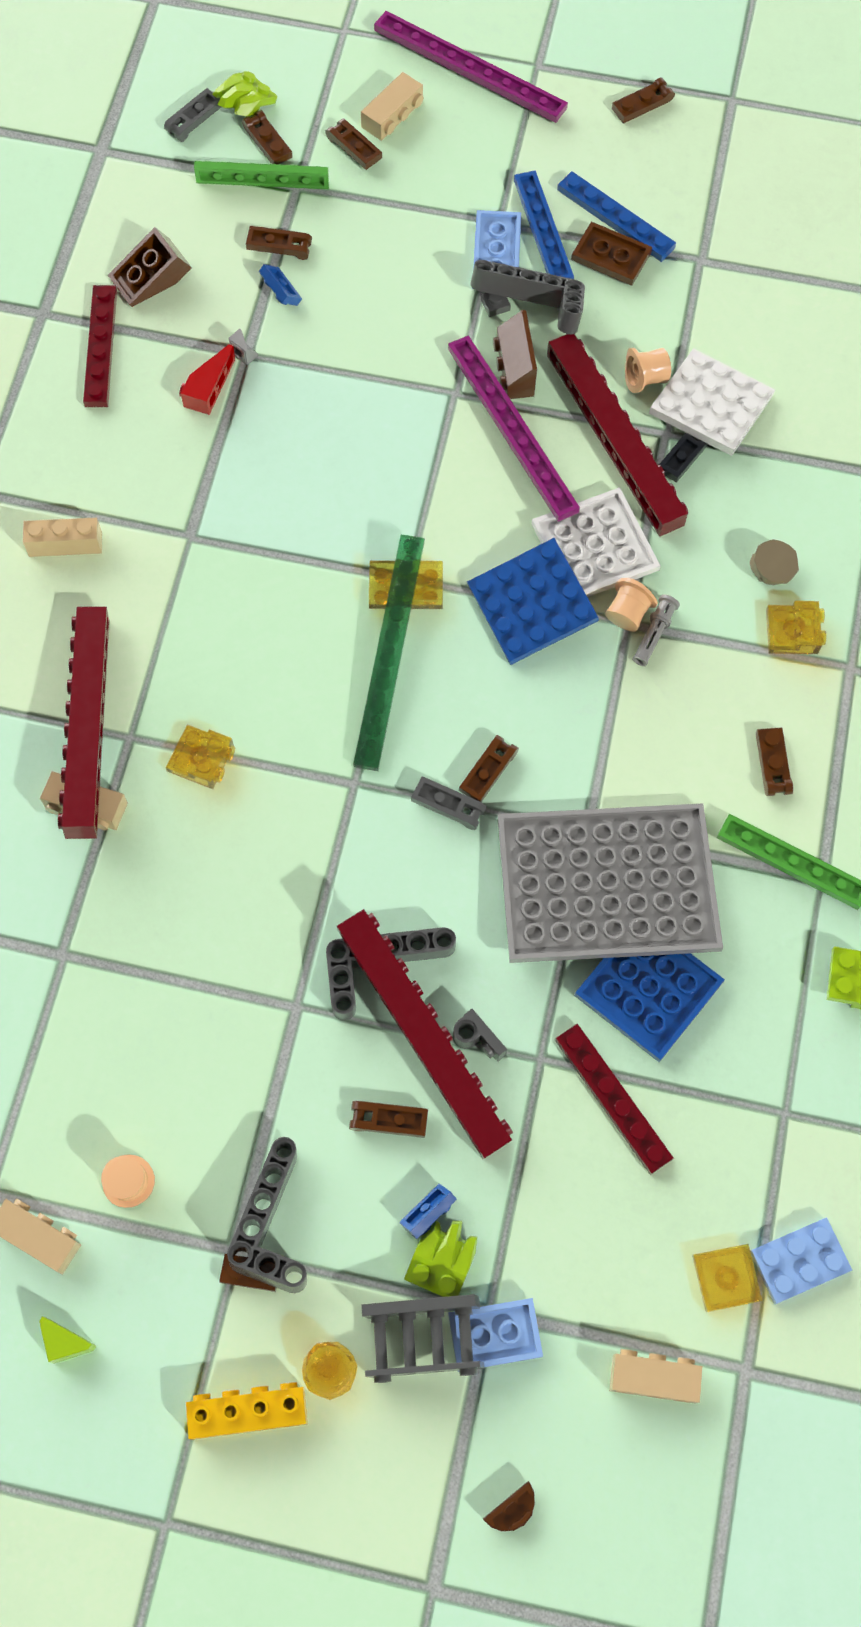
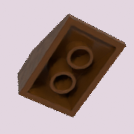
(149, 268)

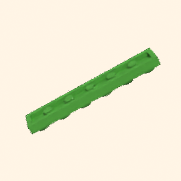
(261, 175)
(791, 861)

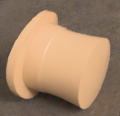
(646, 368)
(630, 604)
(127, 1180)

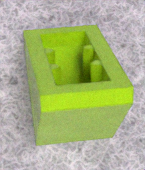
(61, 1342)

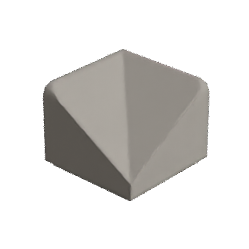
(241, 349)

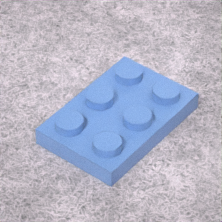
(800, 1260)
(501, 1333)

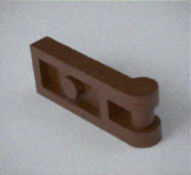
(643, 100)
(267, 138)
(354, 143)
(279, 241)
(774, 761)
(488, 769)
(389, 1119)

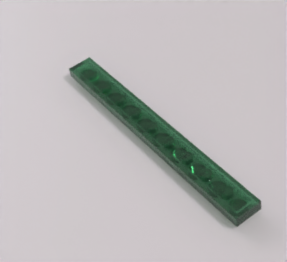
(389, 653)

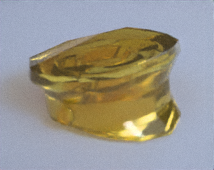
(329, 1370)

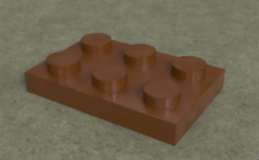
(611, 253)

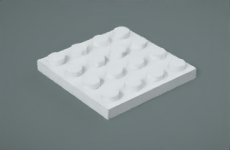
(712, 401)
(601, 542)

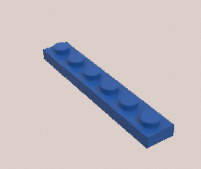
(615, 215)
(542, 224)

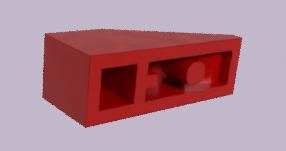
(206, 382)

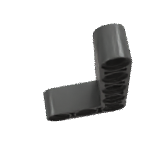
(533, 287)
(403, 940)
(263, 1219)

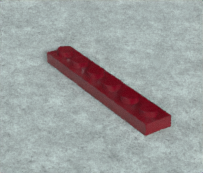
(100, 346)
(614, 1099)

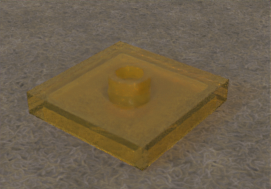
(727, 1278)

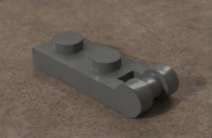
(192, 115)
(448, 802)

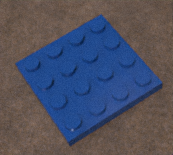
(532, 601)
(650, 996)

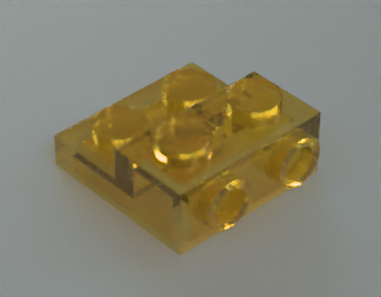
(795, 628)
(201, 756)

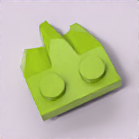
(244, 94)
(845, 977)
(442, 1260)

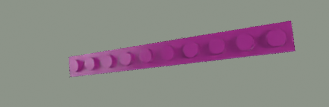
(471, 66)
(514, 429)

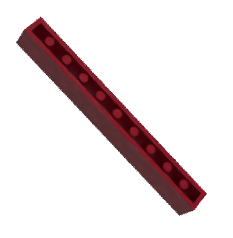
(617, 434)
(85, 724)
(424, 1034)

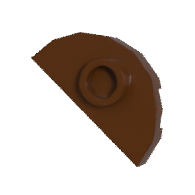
(513, 1511)

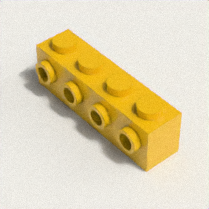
(246, 1412)

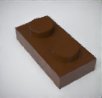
(231, 1277)

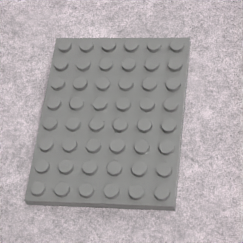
(608, 883)

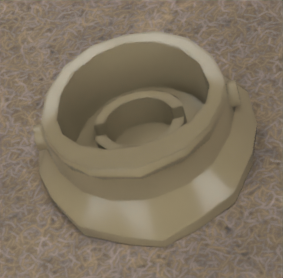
(774, 562)

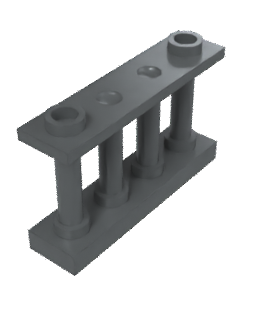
(407, 1313)

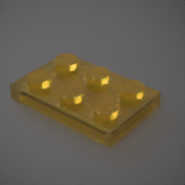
(428, 587)

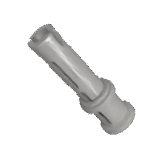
(659, 622)

